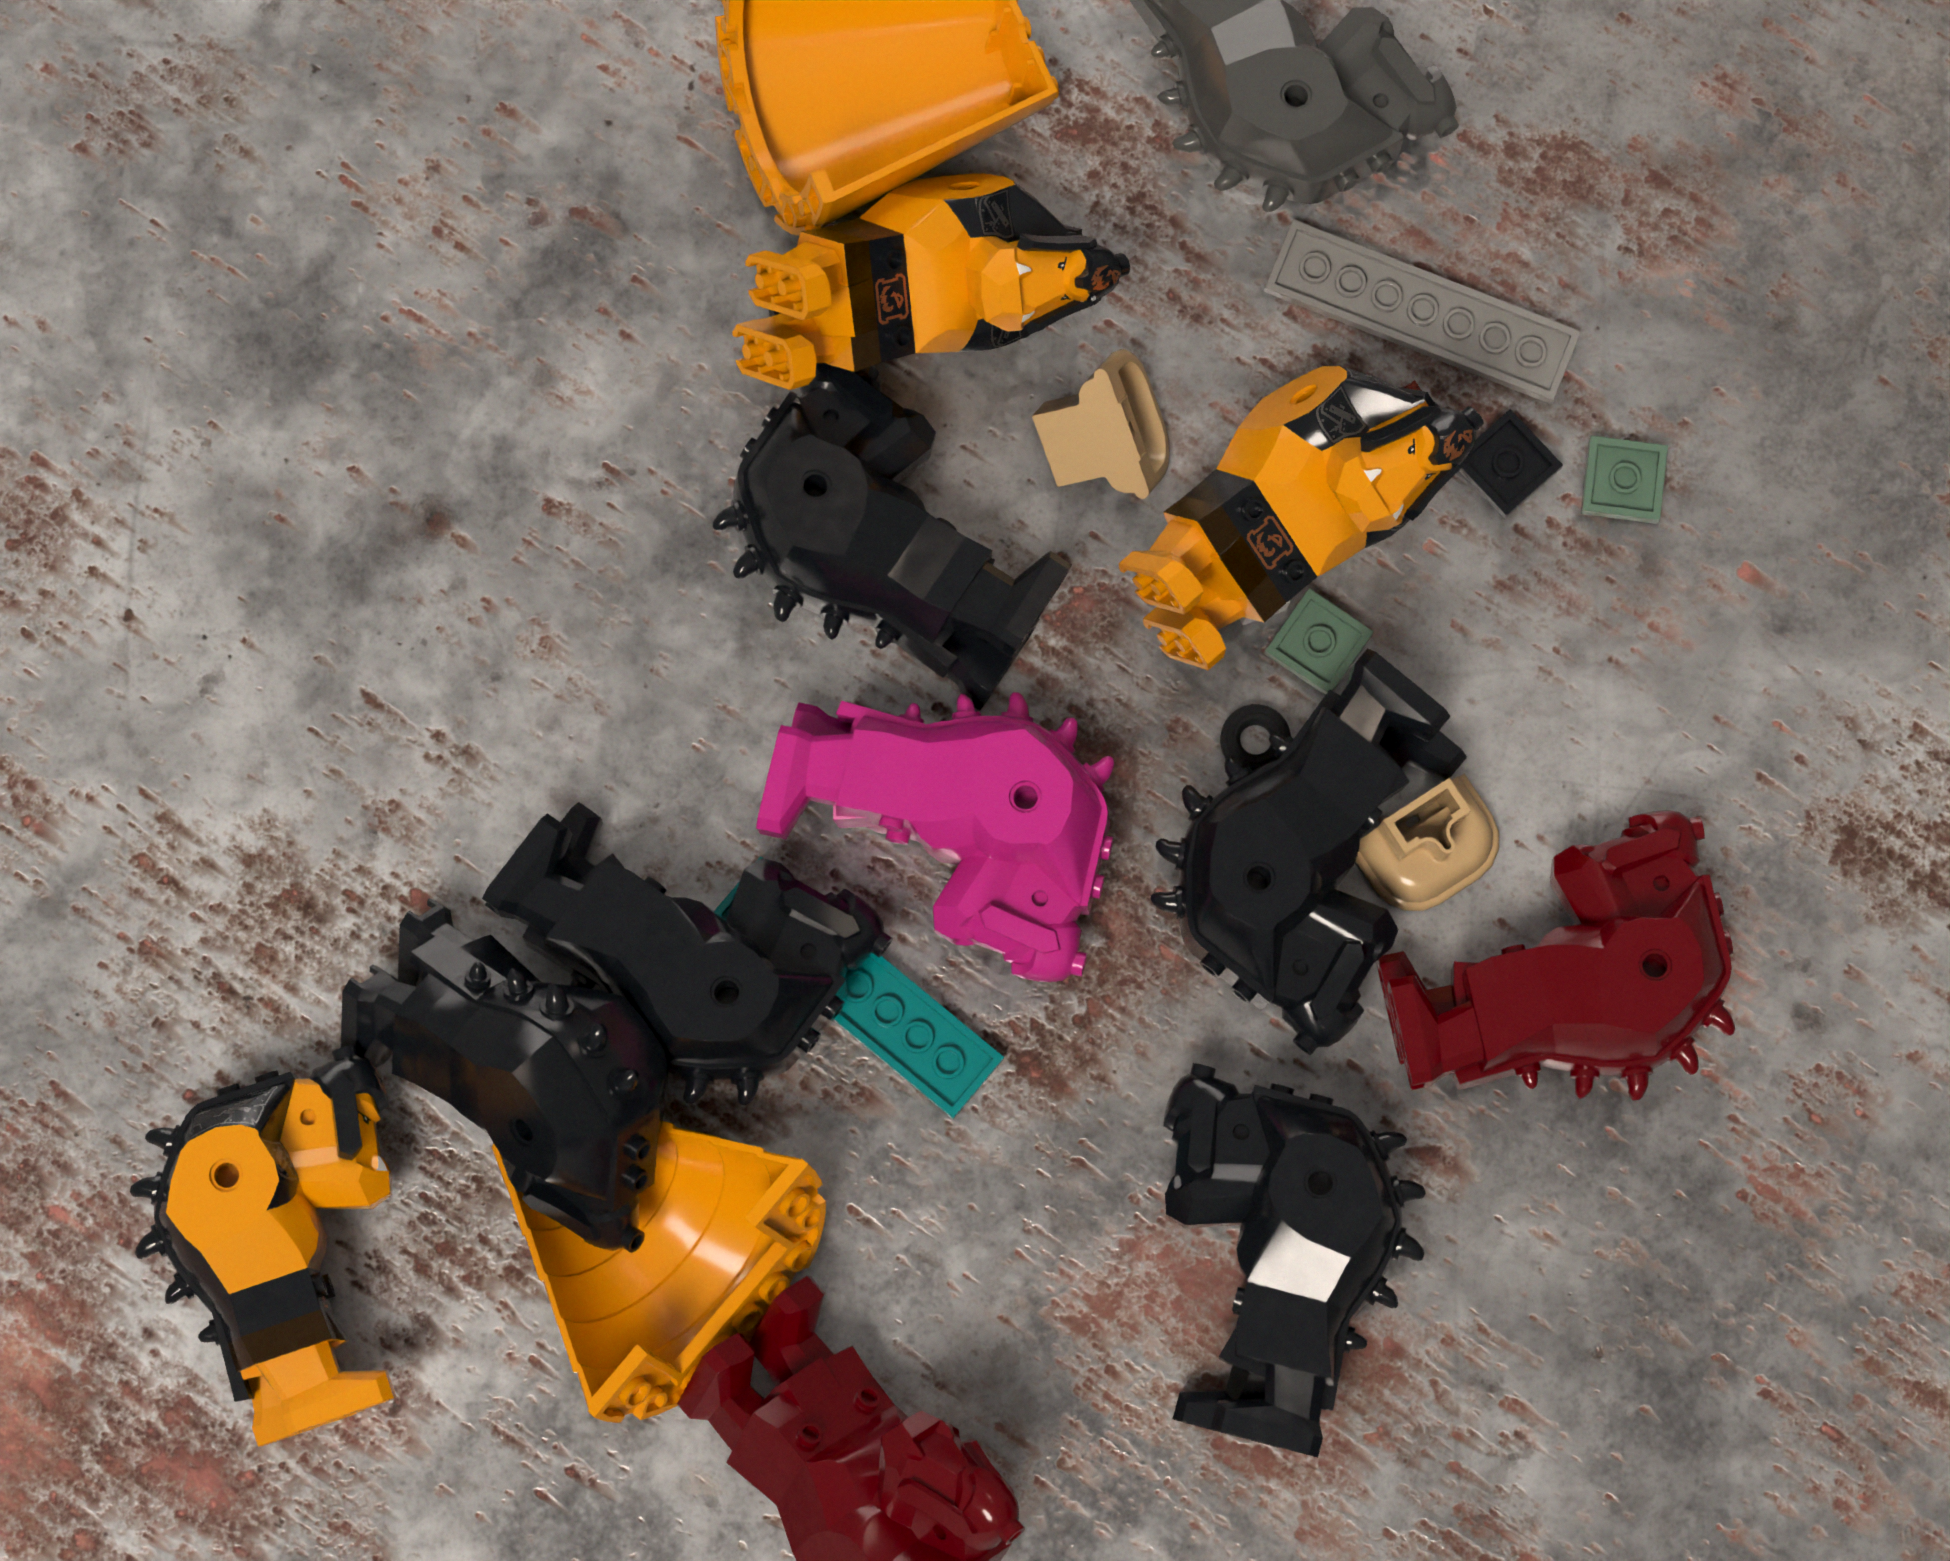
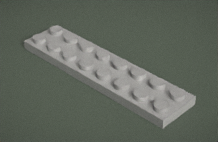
(1422, 311)

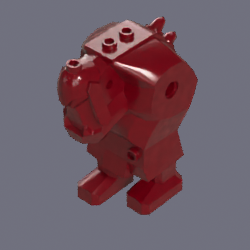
(1592, 995)
(841, 1456)

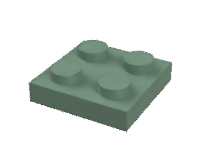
(1624, 479)
(1318, 642)

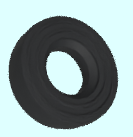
(1241, 719)

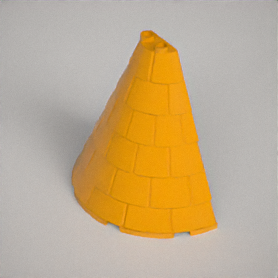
(717, 1248)

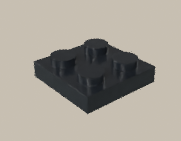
(1509, 464)

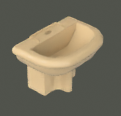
(1107, 429)
(1437, 855)

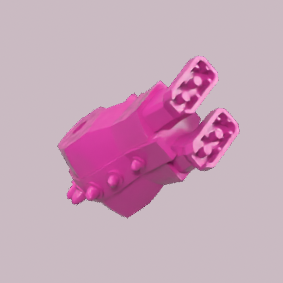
(976, 795)

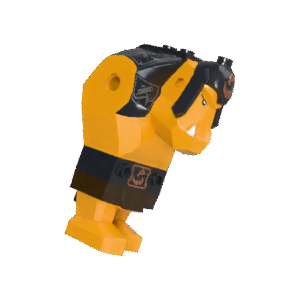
(921, 272)
(1295, 494)
(249, 1235)

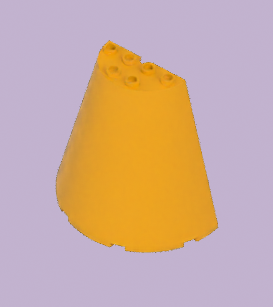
(869, 93)

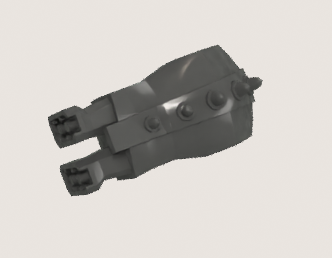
(1292, 112)

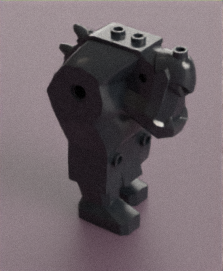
(860, 548)
(1280, 840)
(716, 992)
(547, 1069)
(1311, 1243)

